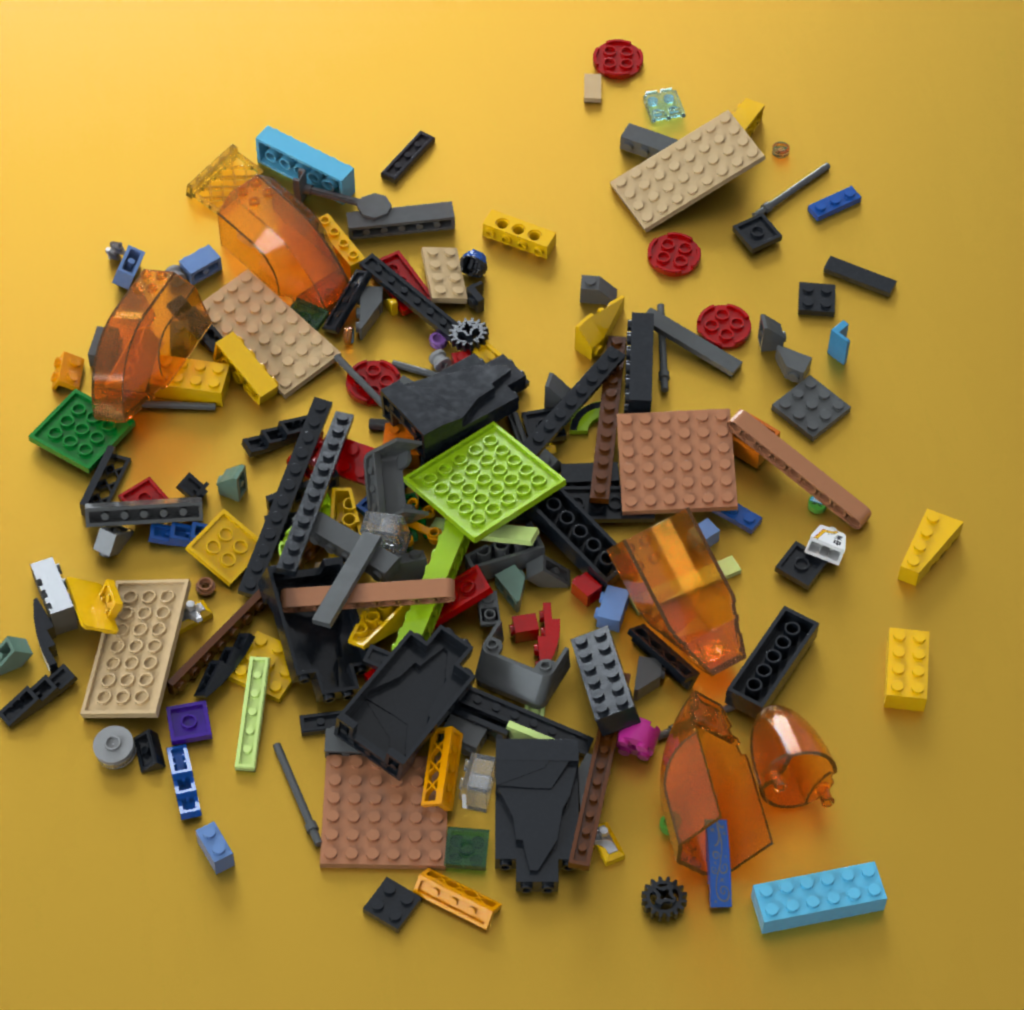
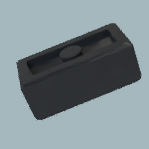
(149, 751)

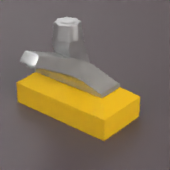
(194, 615)
(608, 845)

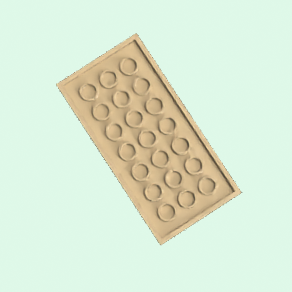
(687, 170)
(272, 330)
(136, 662)

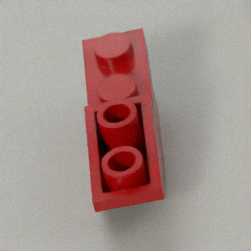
(548, 641)

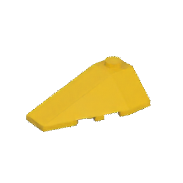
(593, 330)
(377, 624)

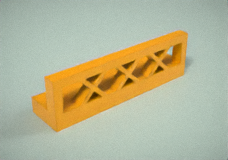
(447, 767)
(456, 898)

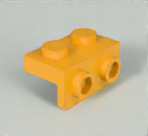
(67, 371)

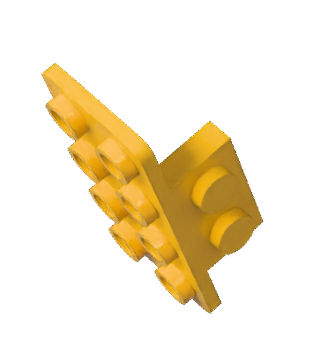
(95, 604)

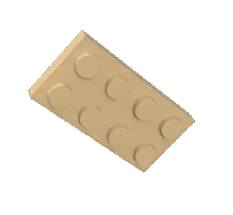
(444, 275)

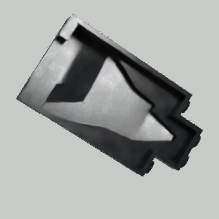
(454, 401)
(314, 650)
(407, 699)
(536, 809)

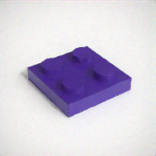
(189, 722)

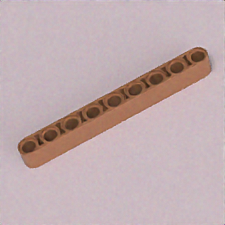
(799, 469)
(373, 595)

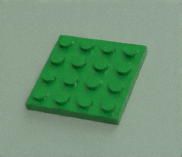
(75, 433)

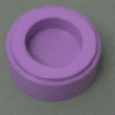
(437, 341)

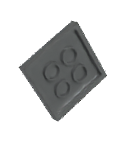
(811, 408)

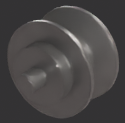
(115, 250)

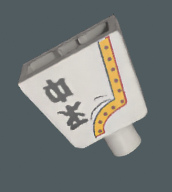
(827, 544)

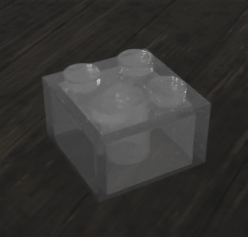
(390, 527)
(477, 782)

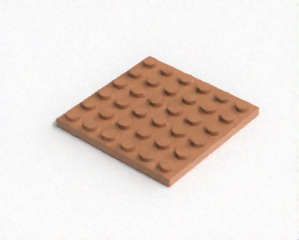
(676, 462)
(378, 819)

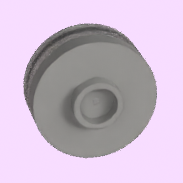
(114, 747)

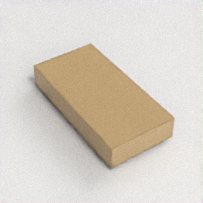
(592, 88)

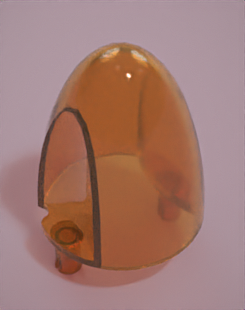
(790, 759)

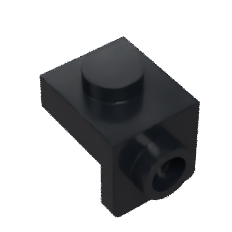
(474, 296)
(192, 486)

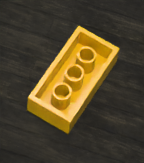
(199, 382)
(906, 669)

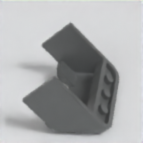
(385, 479)
(516, 680)

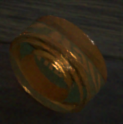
(780, 149)
(348, 335)

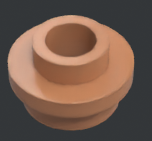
(205, 582)

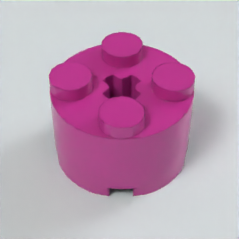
(638, 740)

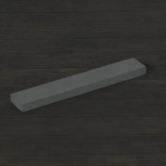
(695, 344)
(346, 580)

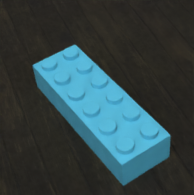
(287, 155)
(818, 897)

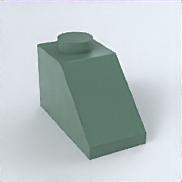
(233, 483)
(511, 585)
(13, 653)

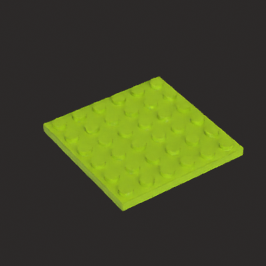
(484, 481)

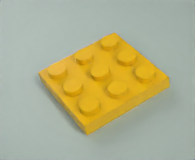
(224, 547)
(279, 677)

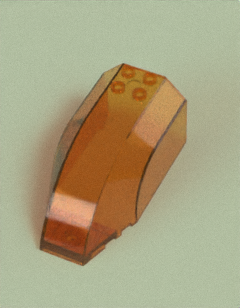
(281, 242)
(145, 343)
(682, 591)
(706, 782)

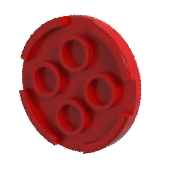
(618, 59)
(674, 254)
(724, 326)
(377, 374)

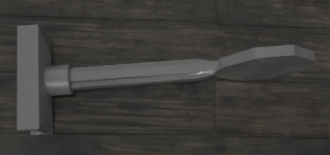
(370, 206)

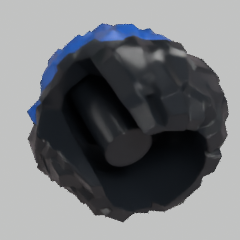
(473, 263)

